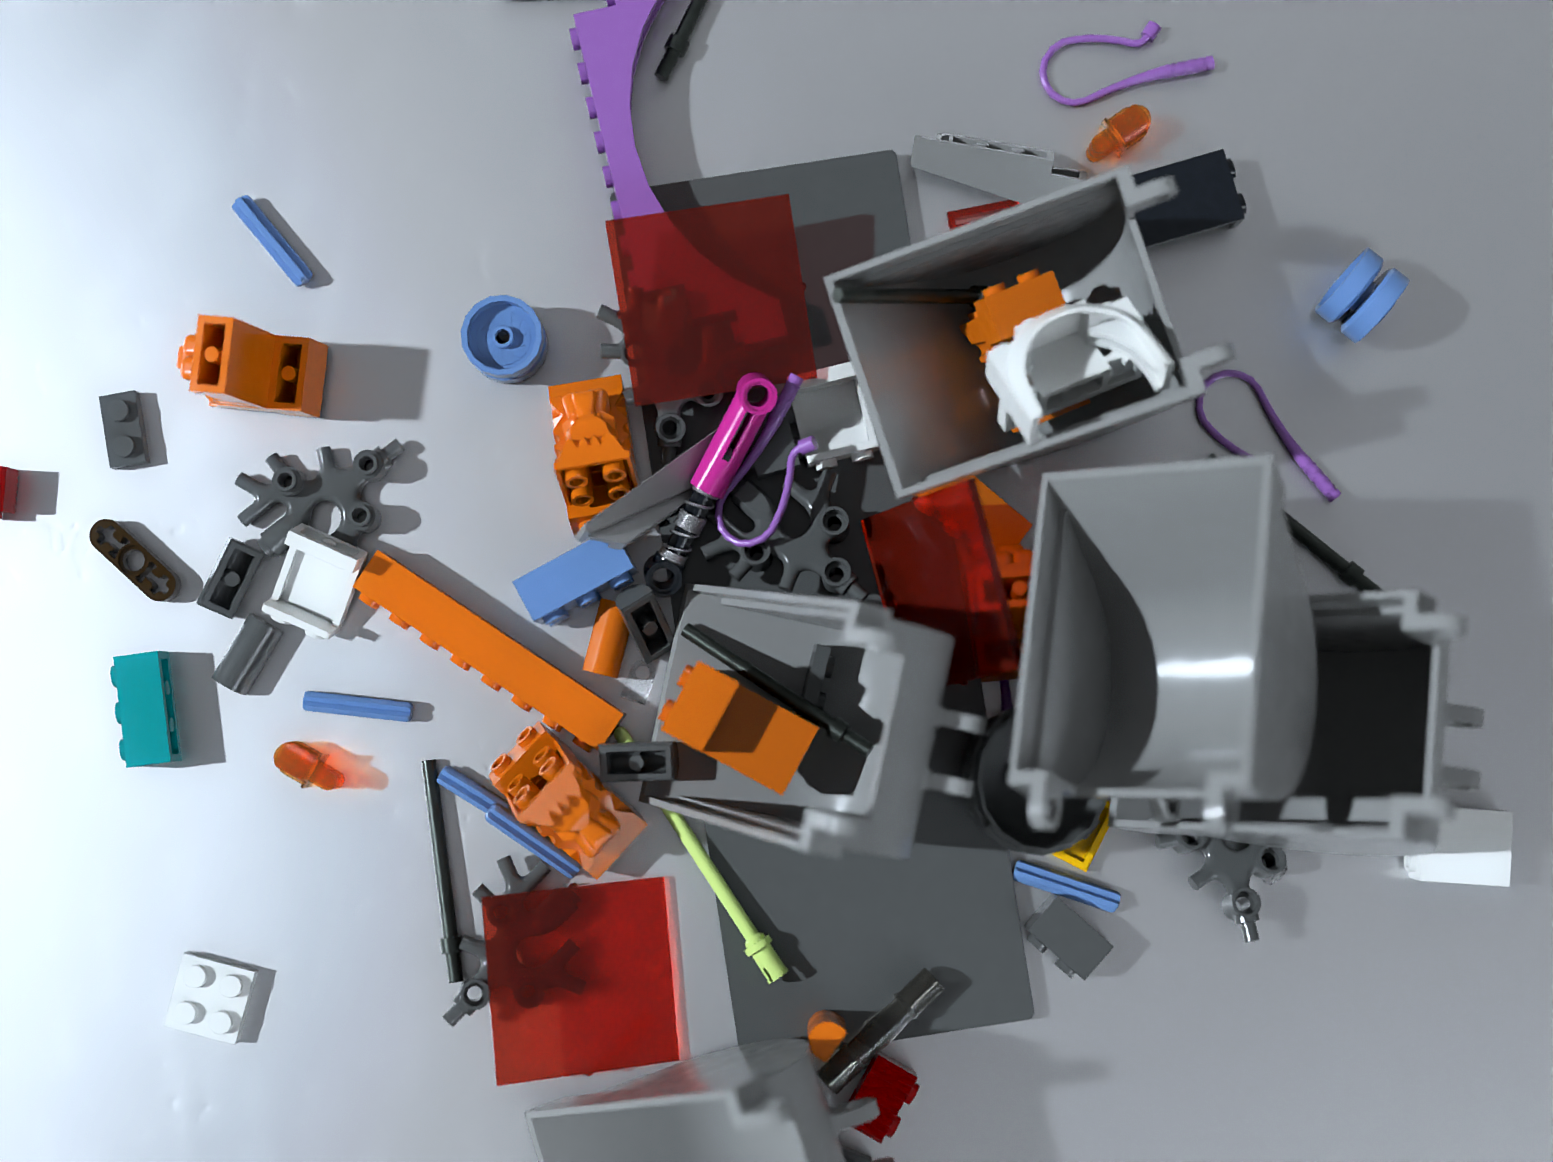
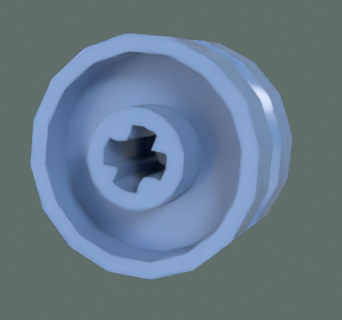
(1366, 299)
(484, 331)

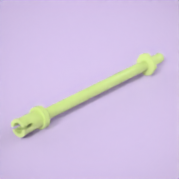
(756, 942)

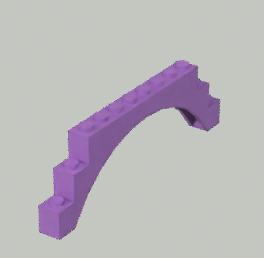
(610, 52)

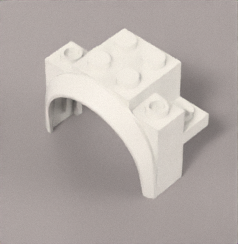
(1059, 364)

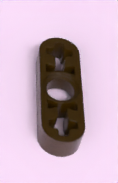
(122, 535)

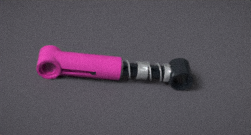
(711, 480)

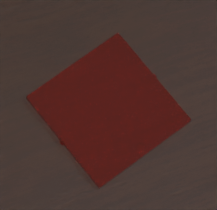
(710, 298)
(943, 575)
(579, 979)

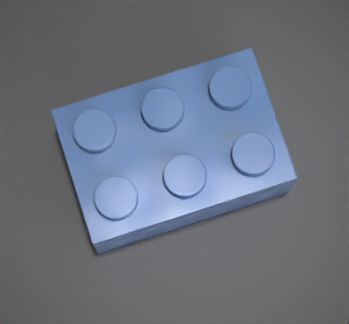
(574, 581)

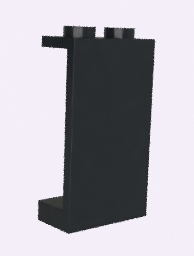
(1203, 203)

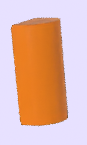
(607, 641)
(825, 1033)

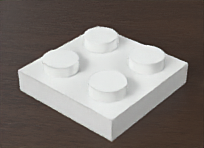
(210, 998)

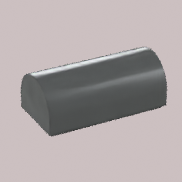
(230, 578)
(645, 621)
(247, 654)
(638, 761)

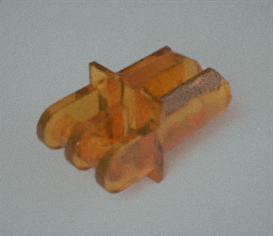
(1119, 133)
(307, 766)

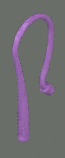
(1148, 34)
(804, 446)
(1309, 467)

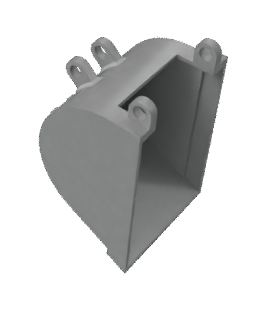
(925, 377)
(1164, 642)
(883, 683)
(1374, 743)
(719, 1107)

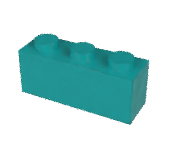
(146, 709)

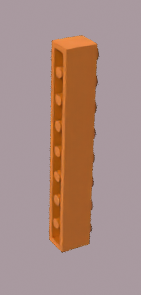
(489, 651)

